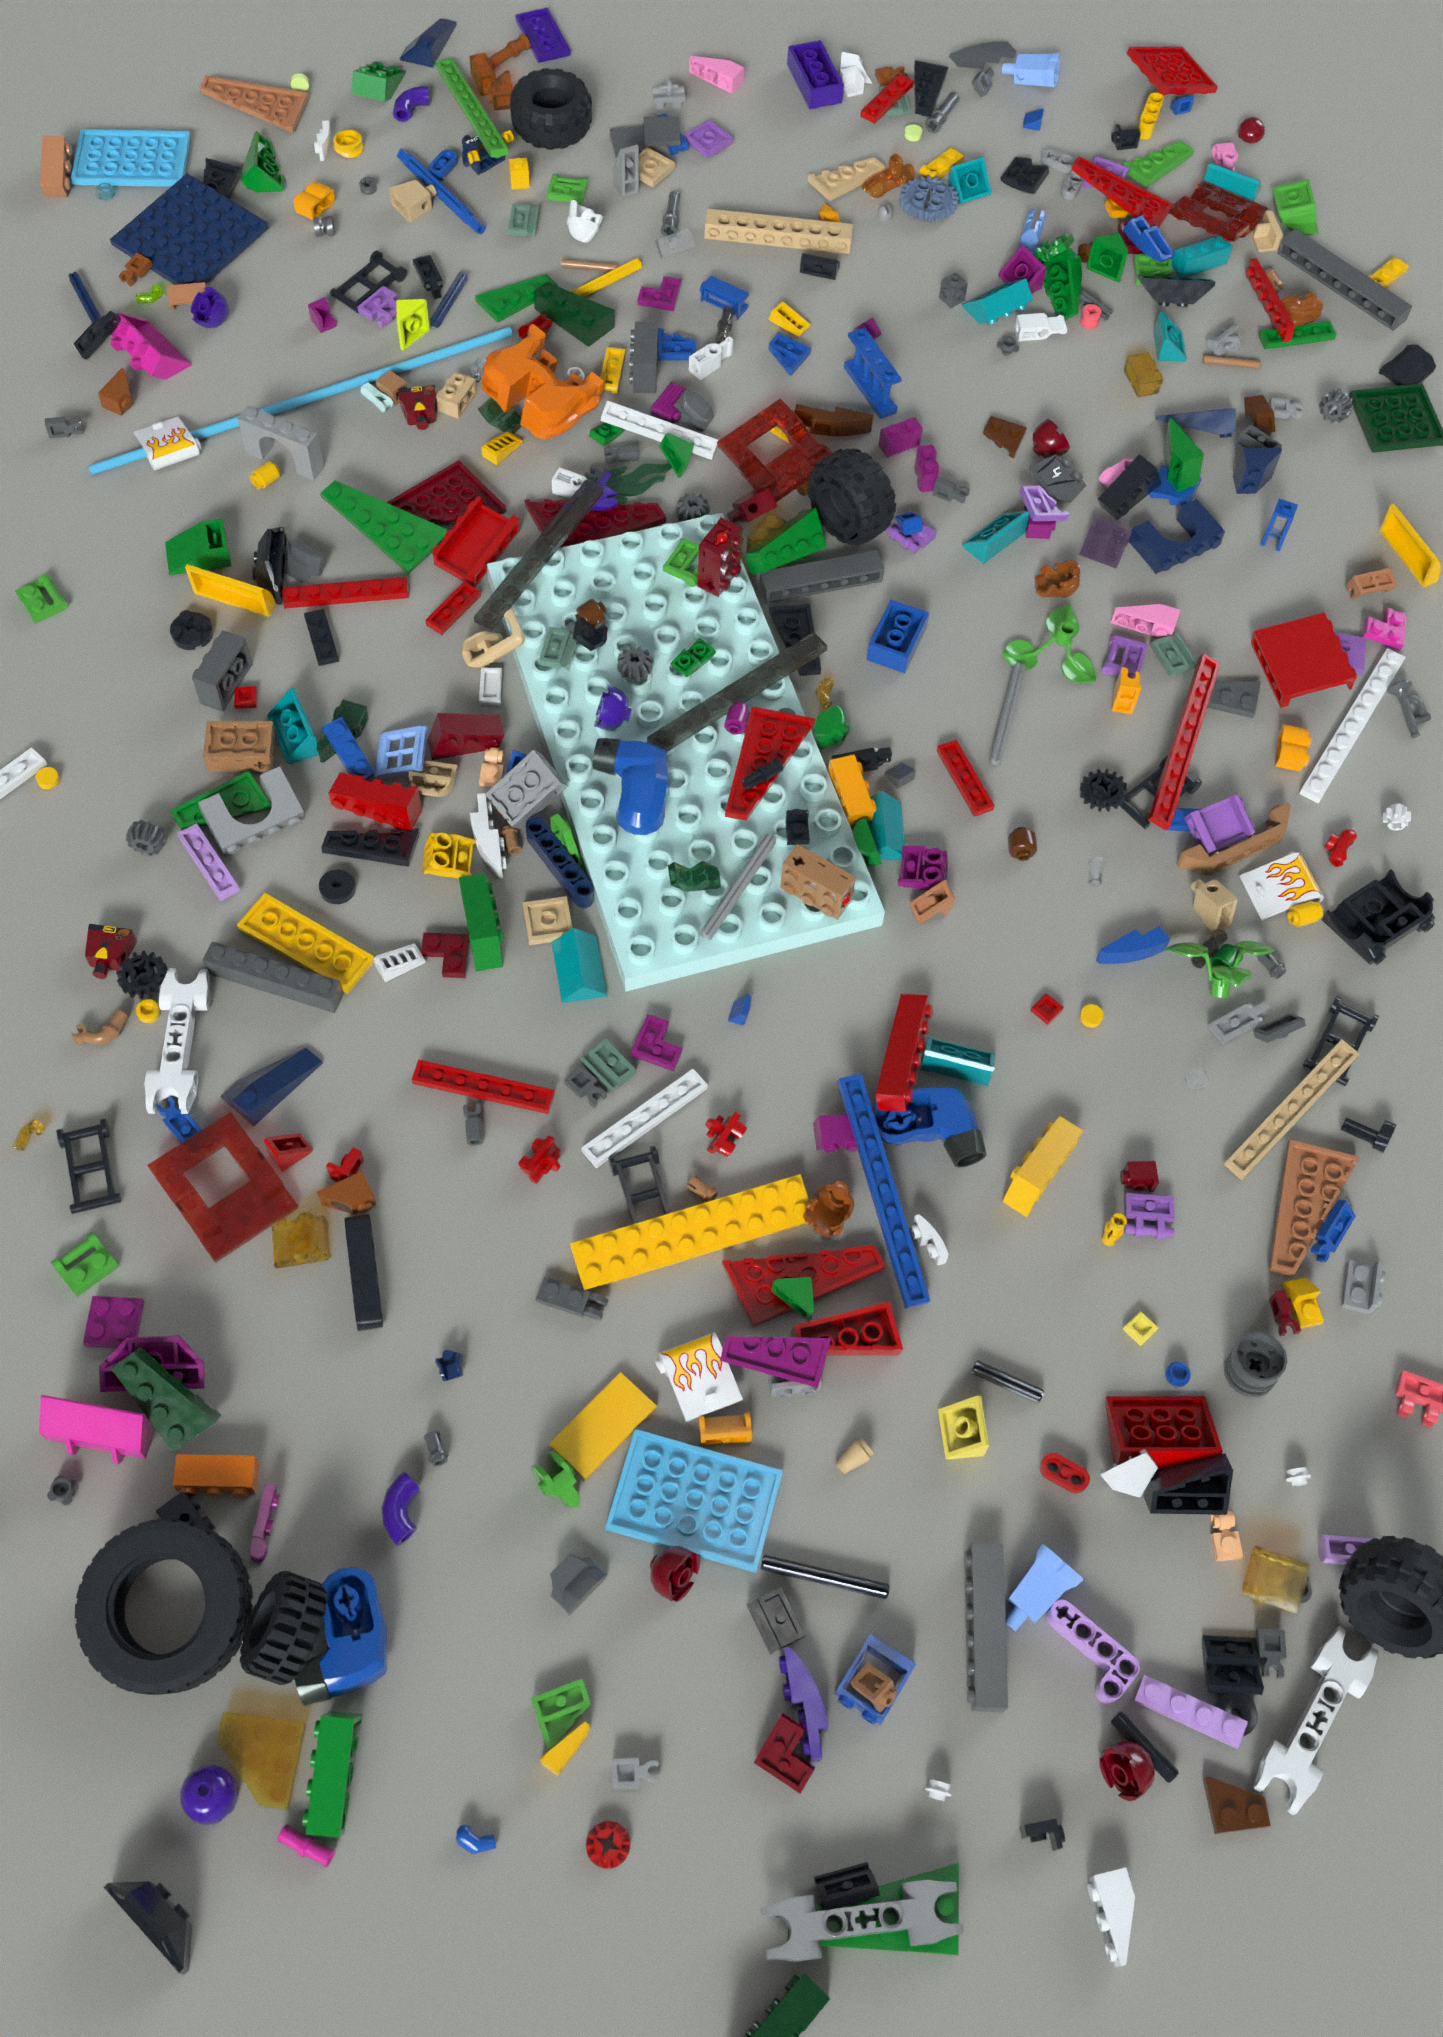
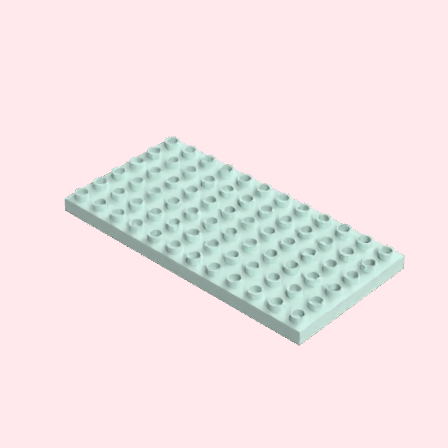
(646, 919)

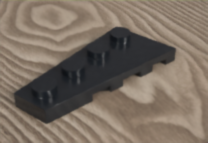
(927, 86)
(221, 176)
(793, 625)
(387, 848)

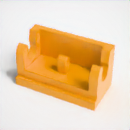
(1126, 692)
(725, 1430)

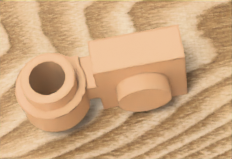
(492, 772)
(1225, 1543)

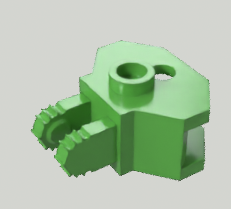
(558, 1481)

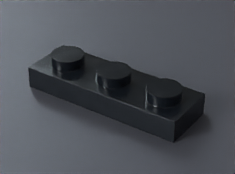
(321, 637)

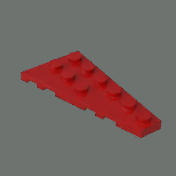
(1124, 193)
(766, 738)
(828, 1273)

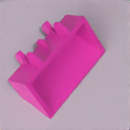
(147, 347)
(95, 1428)

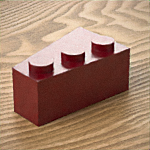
(464, 734)

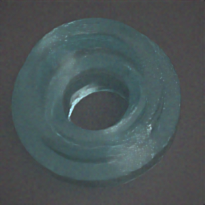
(105, 191)

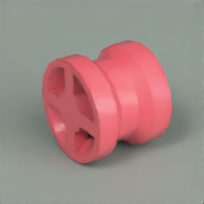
(1090, 316)

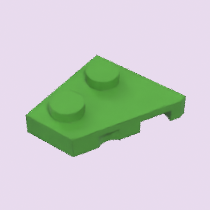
(1148, 266)
(562, 830)
(560, 1710)

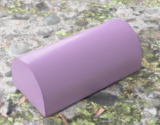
(1338, 1548)

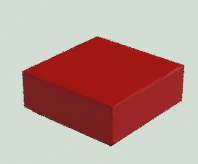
(245, 697)
(1047, 1009)

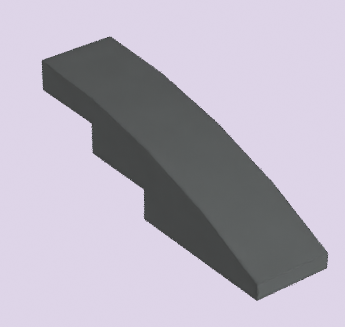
(980, 54)

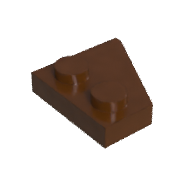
(1005, 434)
(1234, 1808)

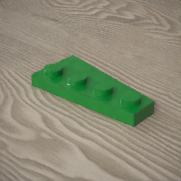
(512, 298)

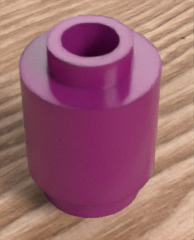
(737, 718)

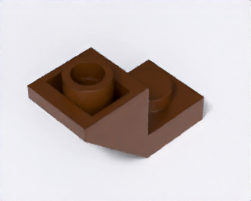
(1262, 413)

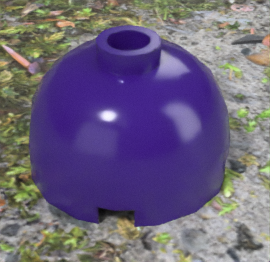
(209, 308)
(612, 709)
(208, 1794)

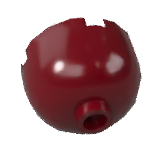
(1048, 440)
(672, 1572)
(1128, 1769)

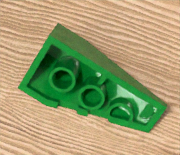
(260, 169)
(1064, 282)

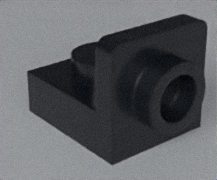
(1125, 138)
(588, 635)
(797, 827)
(1038, 1830)

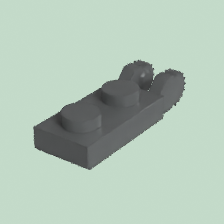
(570, 1298)

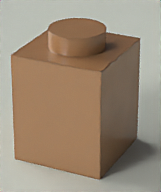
(389, 385)

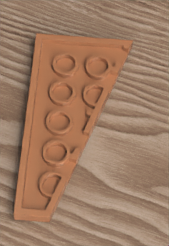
(268, 103)
(1307, 1194)

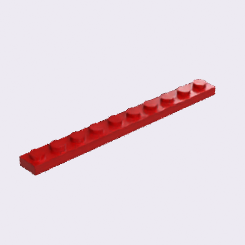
(1184, 742)

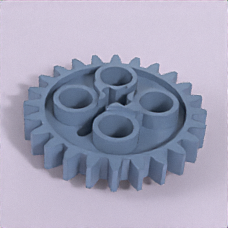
(916, 194)

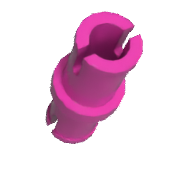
(306, 1845)

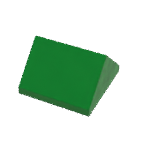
(1108, 256)

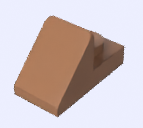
(933, 901)

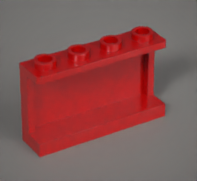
(474, 542)

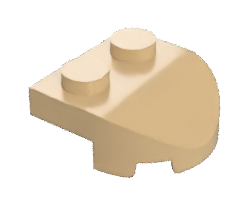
(435, 779)

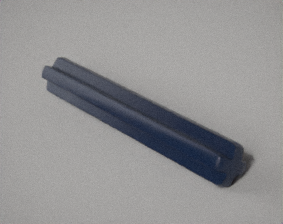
(84, 296)
(448, 299)

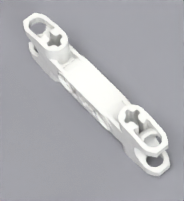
(173, 1077)
(1294, 1761)

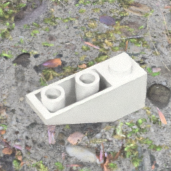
(1115, 1907)

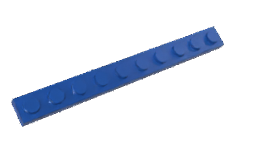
(883, 1191)

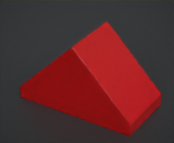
(287, 1149)

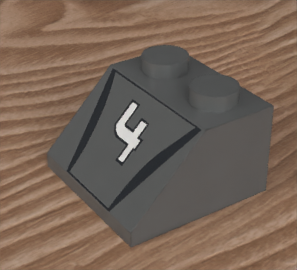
(1058, 477)

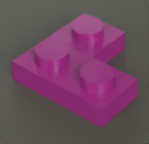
(662, 298)
(651, 1047)

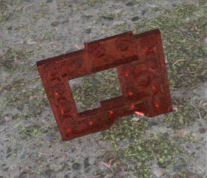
(1242, 211)
(788, 469)
(239, 1214)

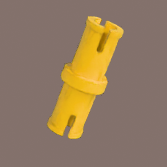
(1111, 1228)

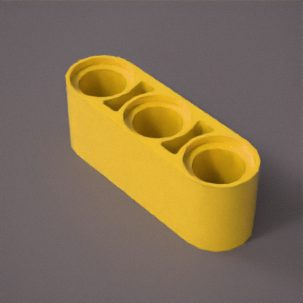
(1150, 115)

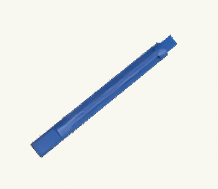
(441, 191)

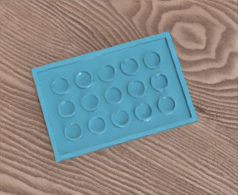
(130, 157)
(694, 1500)

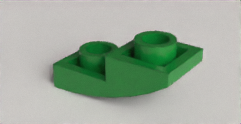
(605, 433)
(694, 658)

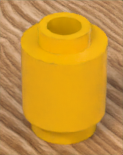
(265, 475)
(1305, 913)

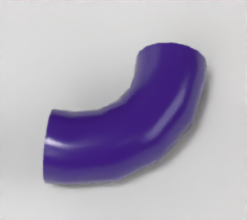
(408, 100)
(396, 1508)

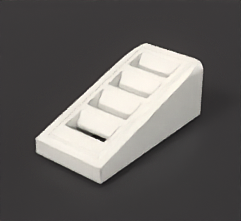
(395, 971)

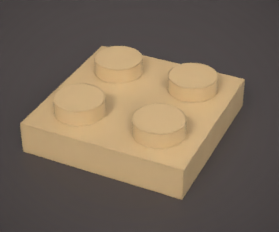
(653, 167)
(546, 919)

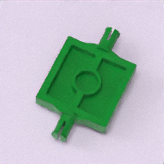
(1047, 250)

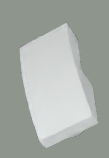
(324, 141)
(926, 1234)

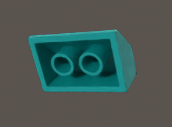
(1201, 256)
(999, 302)

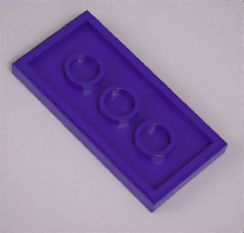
(543, 34)

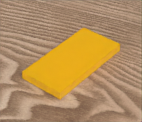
(603, 1426)

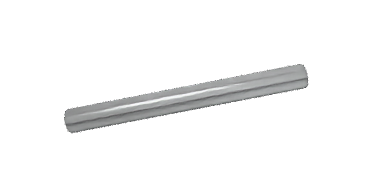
(1007, 714)
(738, 887)

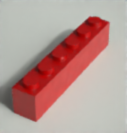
(903, 1053)

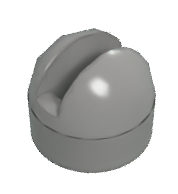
(885, 212)

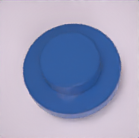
(1177, 1374)

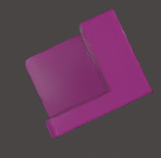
(321, 316)

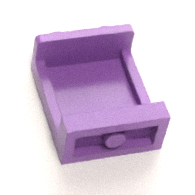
(1220, 824)

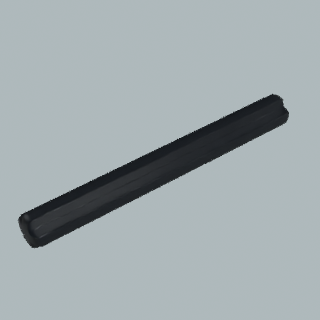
(825, 1577)

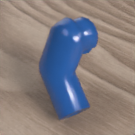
(473, 1843)

